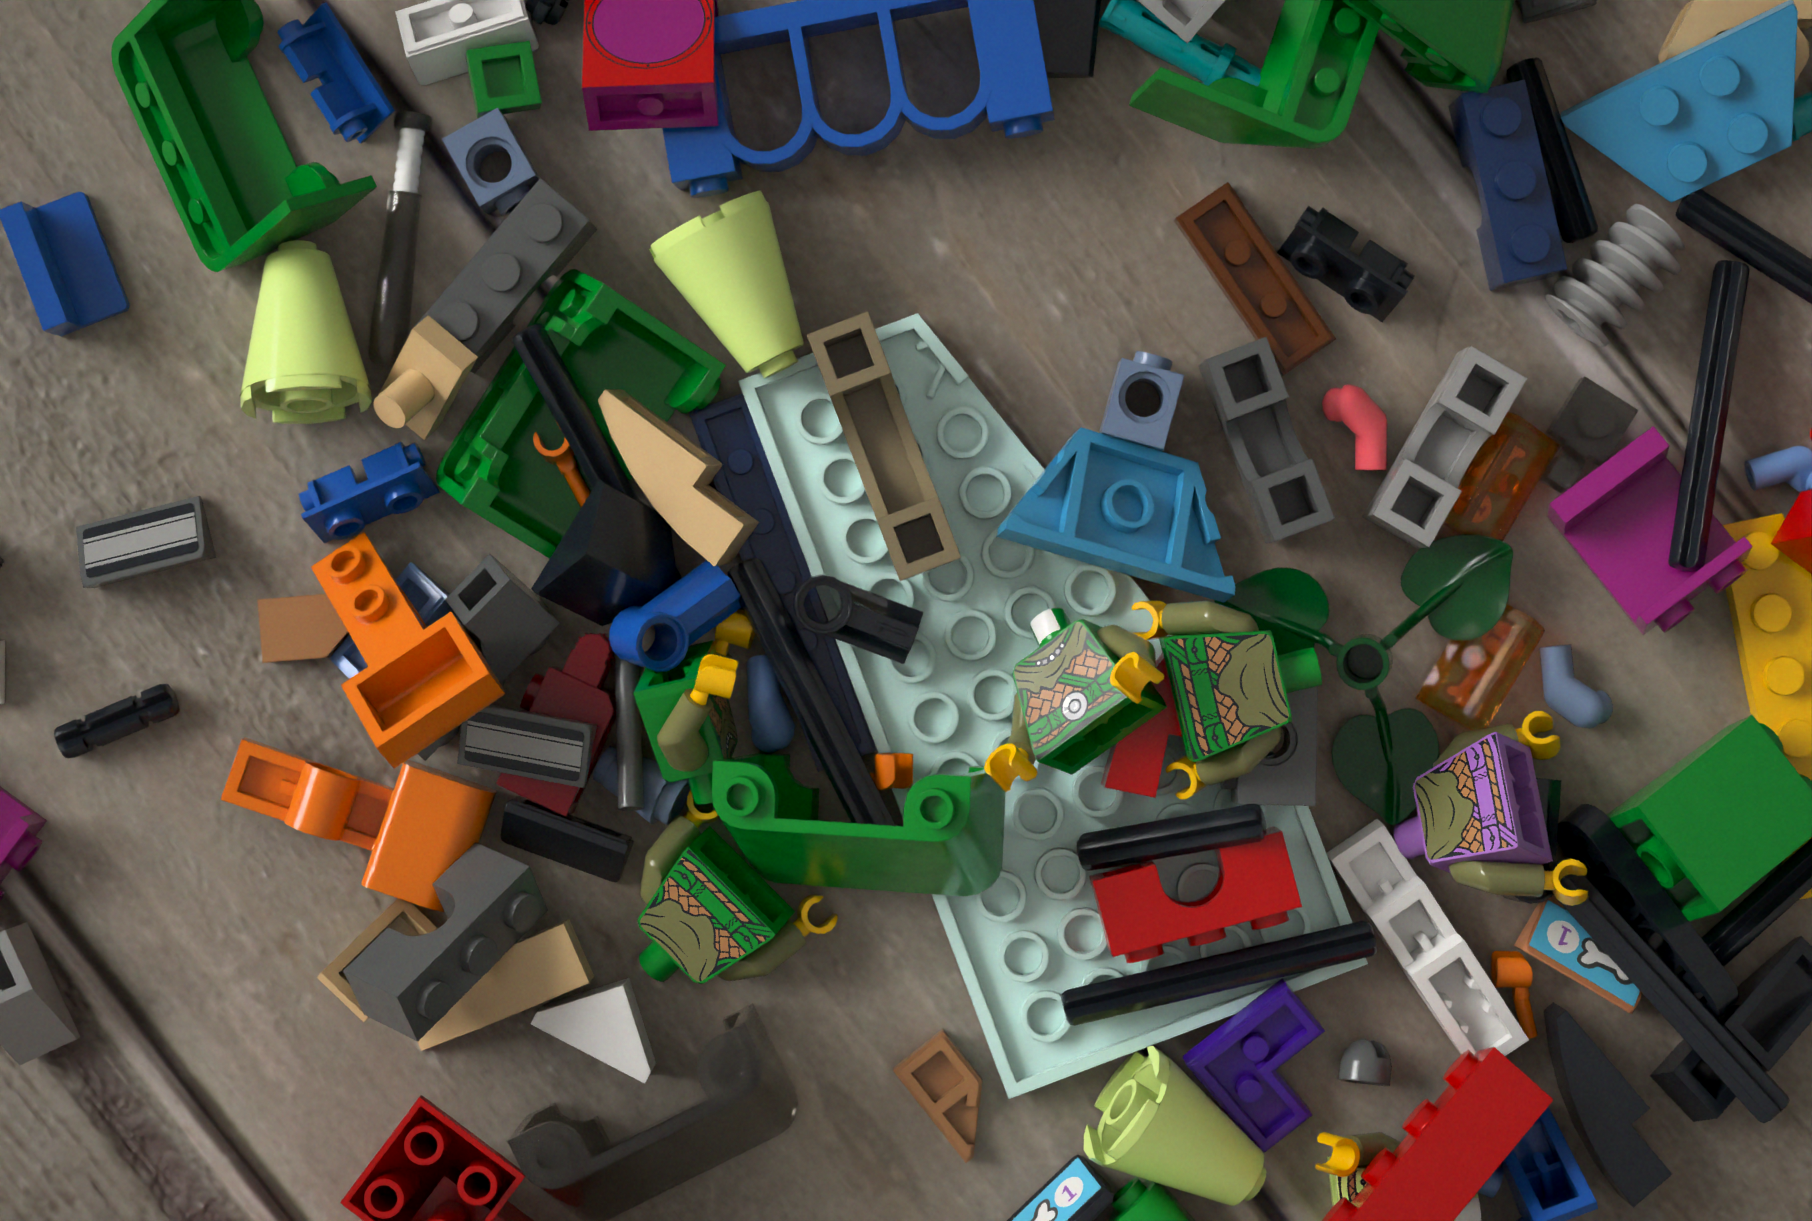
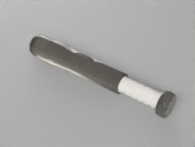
(398, 255)

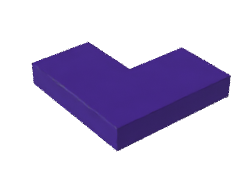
(1242, 1063)

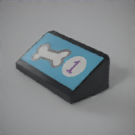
(1070, 1195)

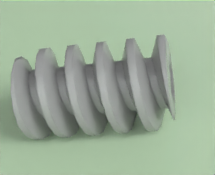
(1616, 274)

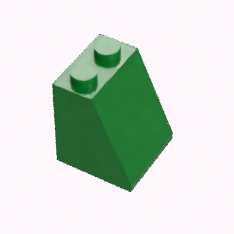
(1719, 818)

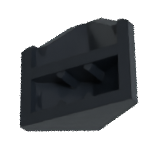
(610, 557)

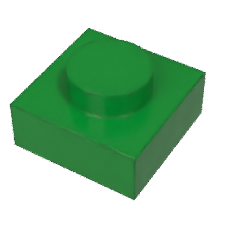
(503, 78)

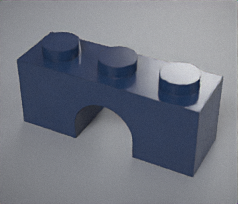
(1518, 216)

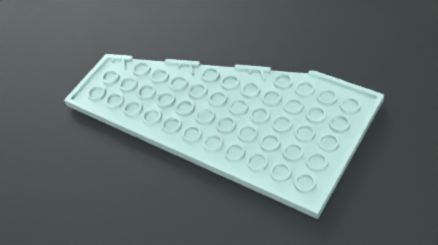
(956, 703)

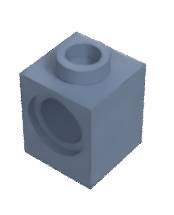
(478, 140)
(1121, 422)

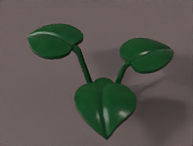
(1461, 589)

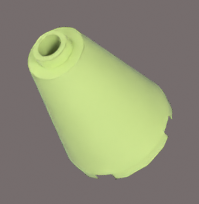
(736, 281)
(302, 342)
(1172, 1133)

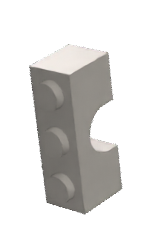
(1441, 446)

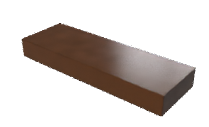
(1254, 278)

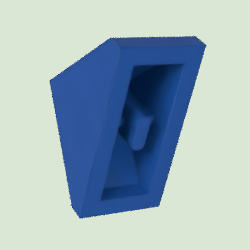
(1546, 1175)

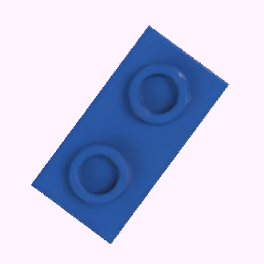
(349, 92)
(341, 507)

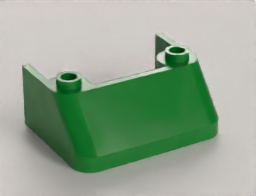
(1302, 90)
(216, 133)

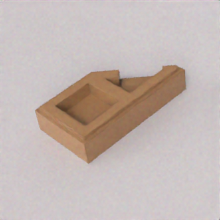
(299, 628)
(945, 1089)

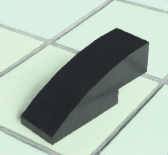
(1766, 1021)
(1602, 1109)

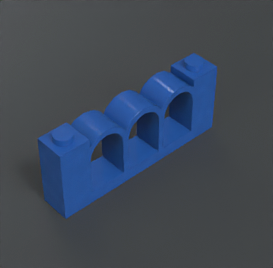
(1010, 92)

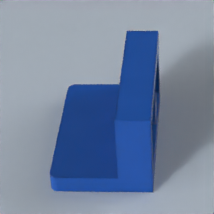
(64, 263)

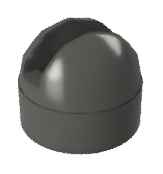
(1366, 1063)

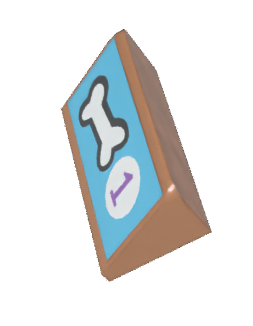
(1565, 946)

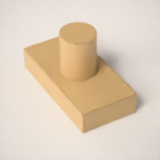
(424, 379)

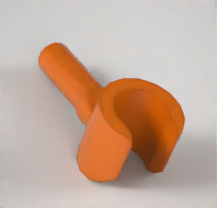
(567, 466)
(893, 771)
(1513, 971)

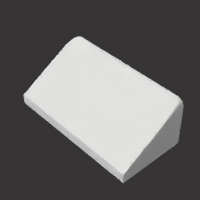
(442, 31)

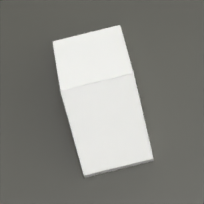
(604, 1025)

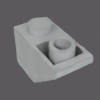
(30, 1003)

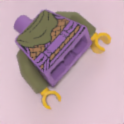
(1486, 814)

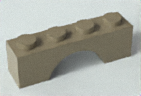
(883, 446)

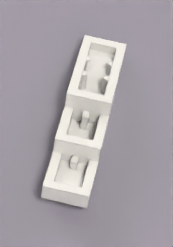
(1425, 942)

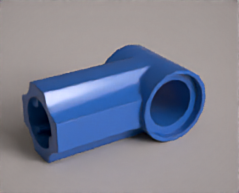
(678, 616)

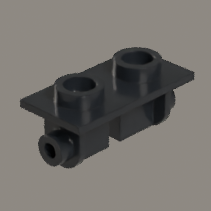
(1321, 251)

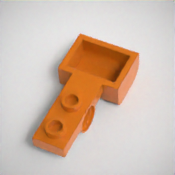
(416, 675)
(409, 828)

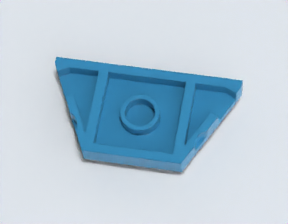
(1700, 109)
(1124, 513)

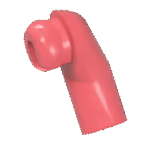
(1365, 420)

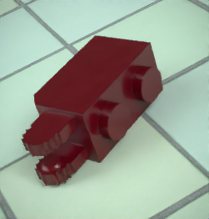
(576, 695)

